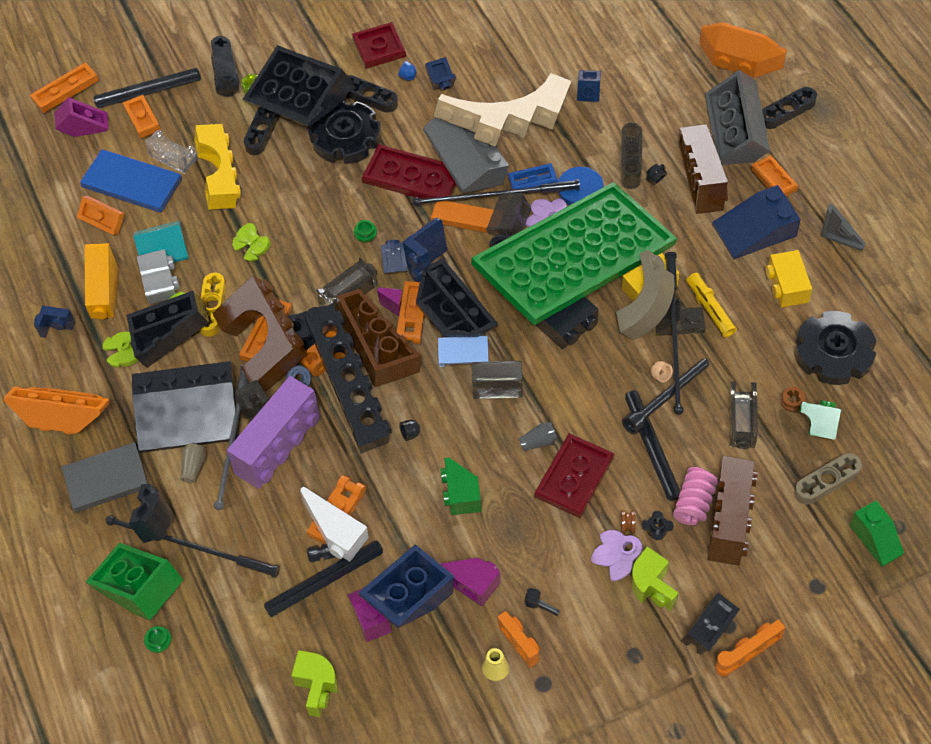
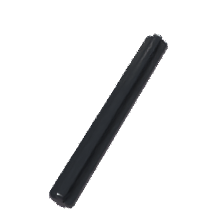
(146, 87)
(654, 449)
(322, 579)

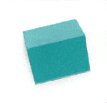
(162, 237)

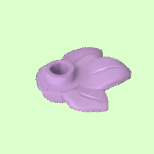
(543, 208)
(614, 555)

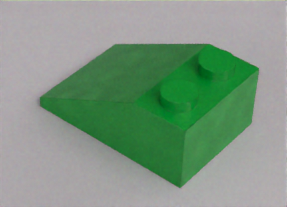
(135, 580)

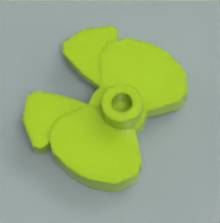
(248, 236)
(125, 353)

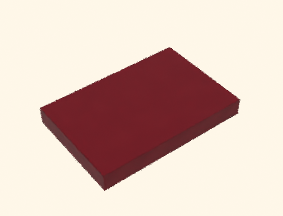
(574, 475)

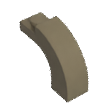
(653, 300)

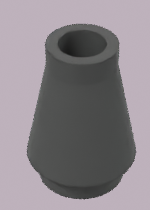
(538, 437)

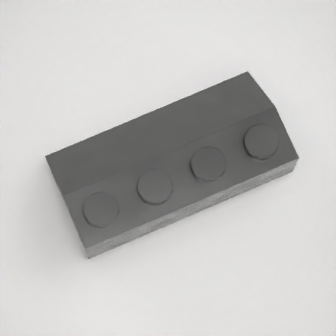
(737, 120)
(468, 160)

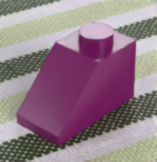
(80, 119)
(474, 578)
(370, 621)

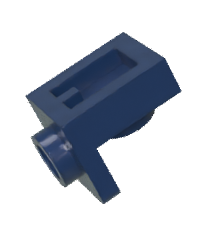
(589, 85)
(393, 257)
(53, 317)

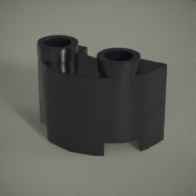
(152, 516)

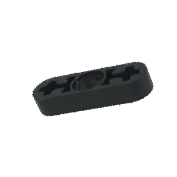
(792, 99)
(373, 101)
(262, 135)

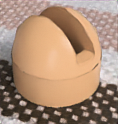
(666, 370)

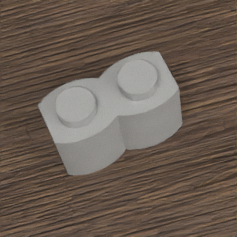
(157, 276)

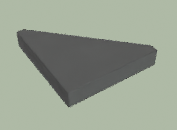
(839, 230)

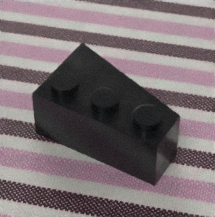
(165, 326)

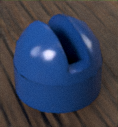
(407, 71)

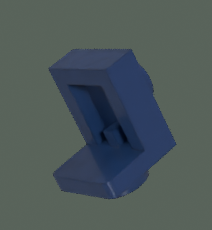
(440, 74)

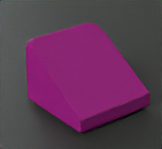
(390, 299)

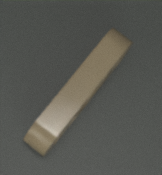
(832, 468)

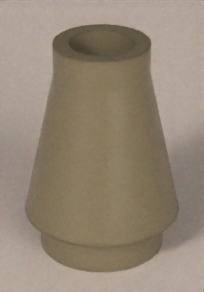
(192, 461)

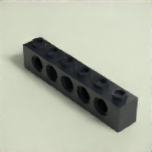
(318, 324)

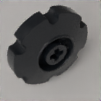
(346, 133)
(835, 347)

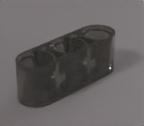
(631, 156)

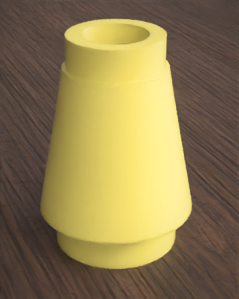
(495, 665)

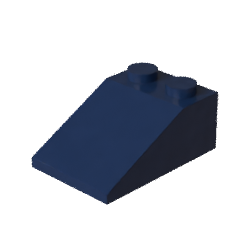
(758, 223)
(409, 587)

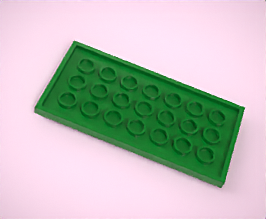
(572, 252)

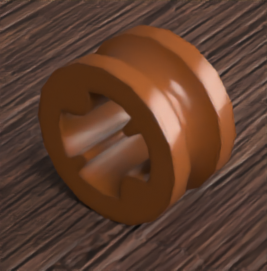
(792, 391)
(628, 521)

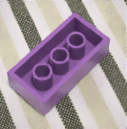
(274, 432)

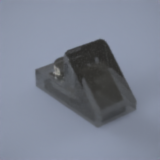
(688, 321)

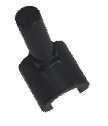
(532, 600)

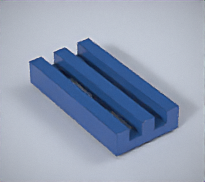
(532, 180)

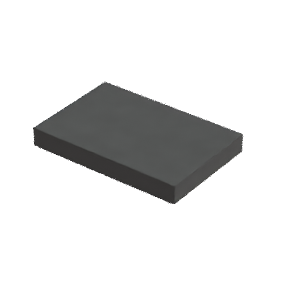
(104, 477)

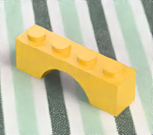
(212, 146)

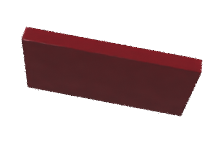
(408, 174)

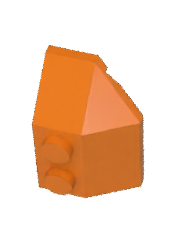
(741, 49)
(55, 408)

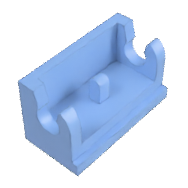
(462, 350)

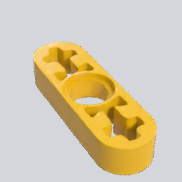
(208, 295)

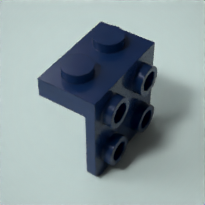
(424, 247)

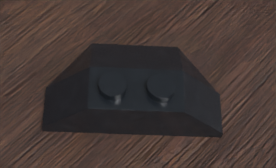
(451, 303)

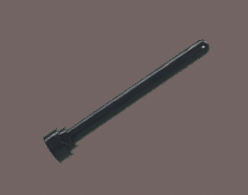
(635, 420)

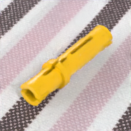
(706, 297)

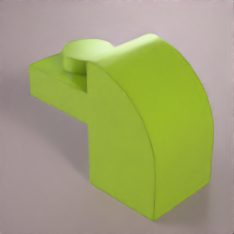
(647, 577)
(317, 674)

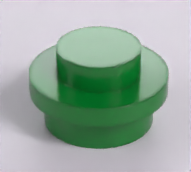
(365, 231)
(157, 639)

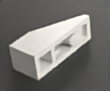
(339, 530)

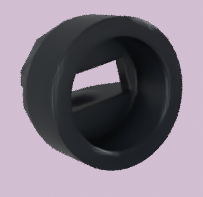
(409, 429)

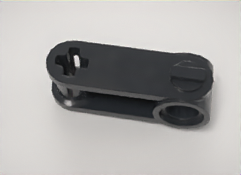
(224, 67)

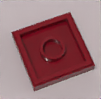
(379, 45)

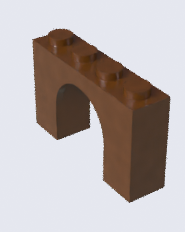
(282, 347)

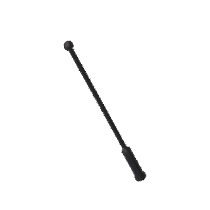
(544, 188)
(670, 258)
(272, 570)

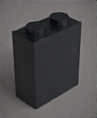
(570, 323)

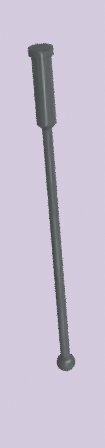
(219, 504)

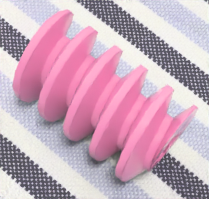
(695, 496)

